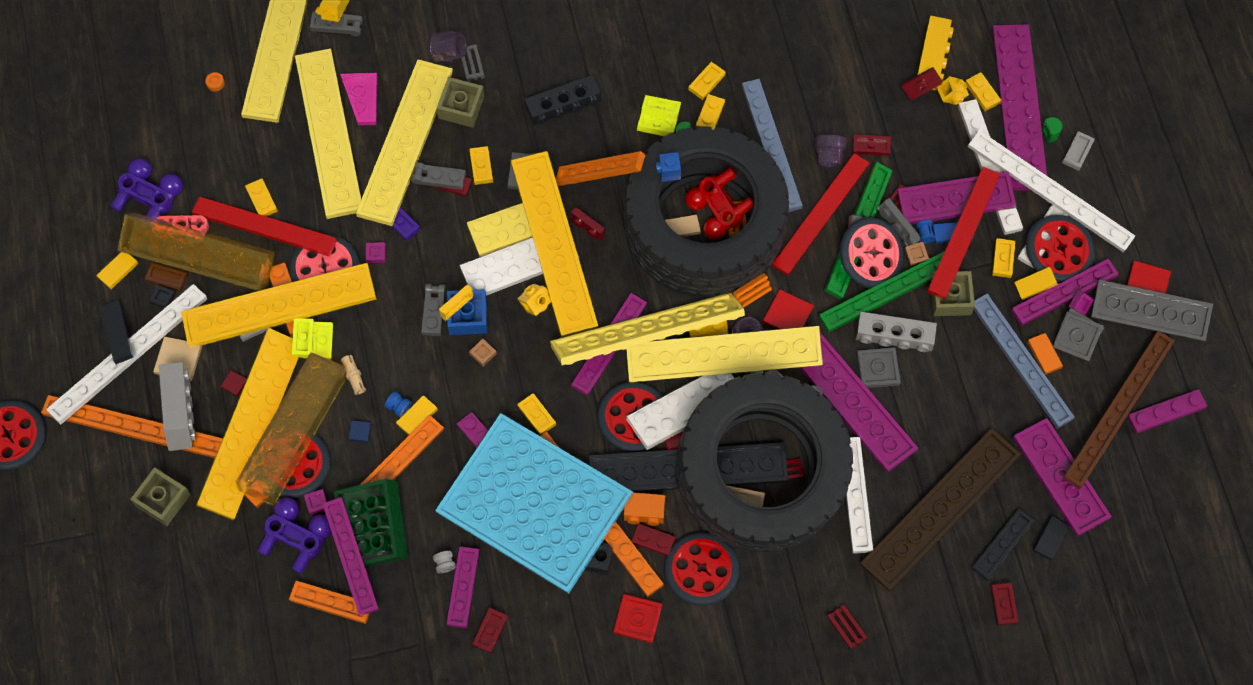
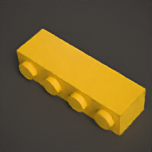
(936, 45)

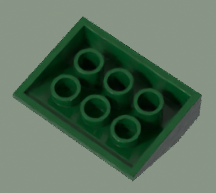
(376, 521)

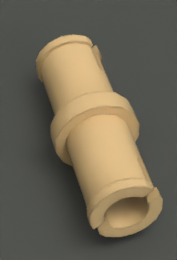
(353, 375)

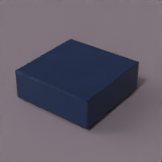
(360, 431)

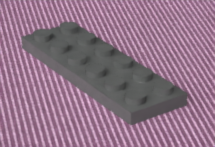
(1151, 310)

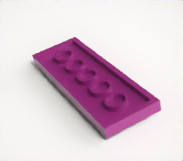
(949, 198)
(1050, 463)

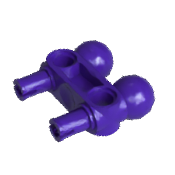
(145, 192)
(294, 535)

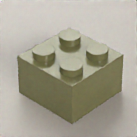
(460, 102)
(959, 299)
(160, 496)

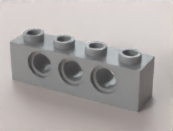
(906, 327)

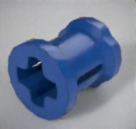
(925, 231)

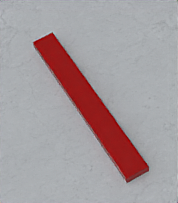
(820, 214)
(265, 226)
(963, 233)

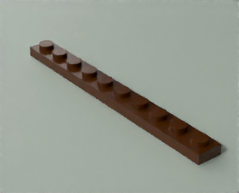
(1118, 410)

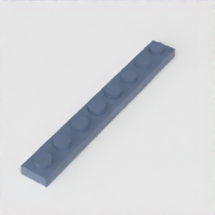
(769, 136)
(1022, 361)

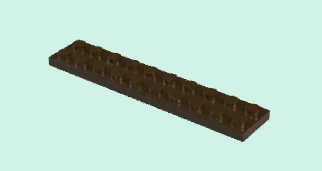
(940, 510)

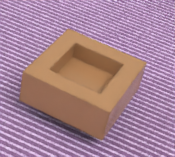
(916, 253)
(483, 352)

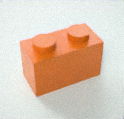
(645, 508)

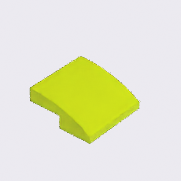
(658, 116)
(312, 337)

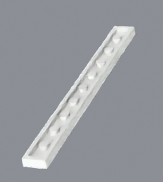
(1051, 191)
(140, 343)

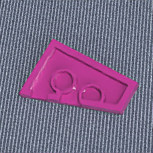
(362, 96)

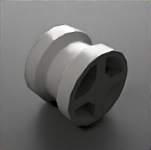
(444, 562)

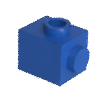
(669, 167)

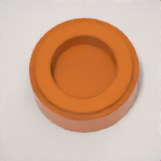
(215, 81)

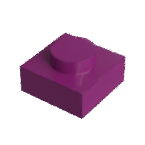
(375, 252)
(1081, 302)
(315, 501)

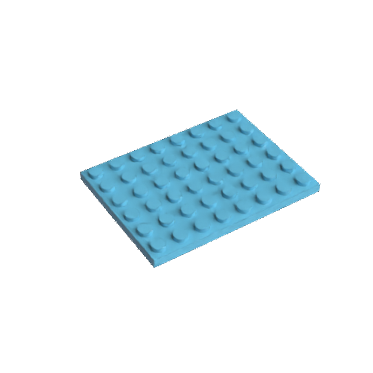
(534, 502)

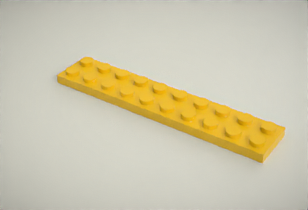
(554, 244)
(278, 305)
(248, 423)

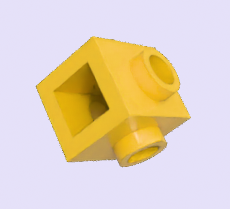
(953, 90)
(535, 299)

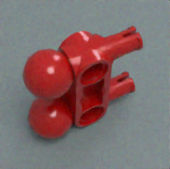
(720, 203)

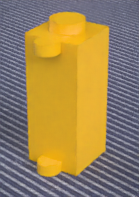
(332, 9)

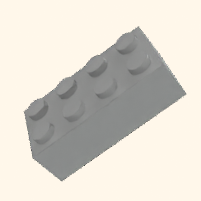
(176, 406)

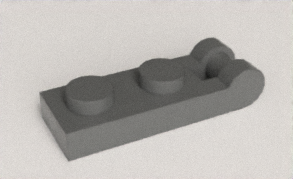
(320, 25)
(439, 176)
(899, 223)
(431, 316)

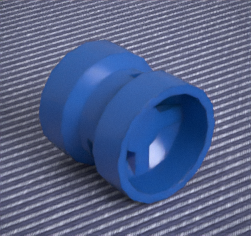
(398, 404)

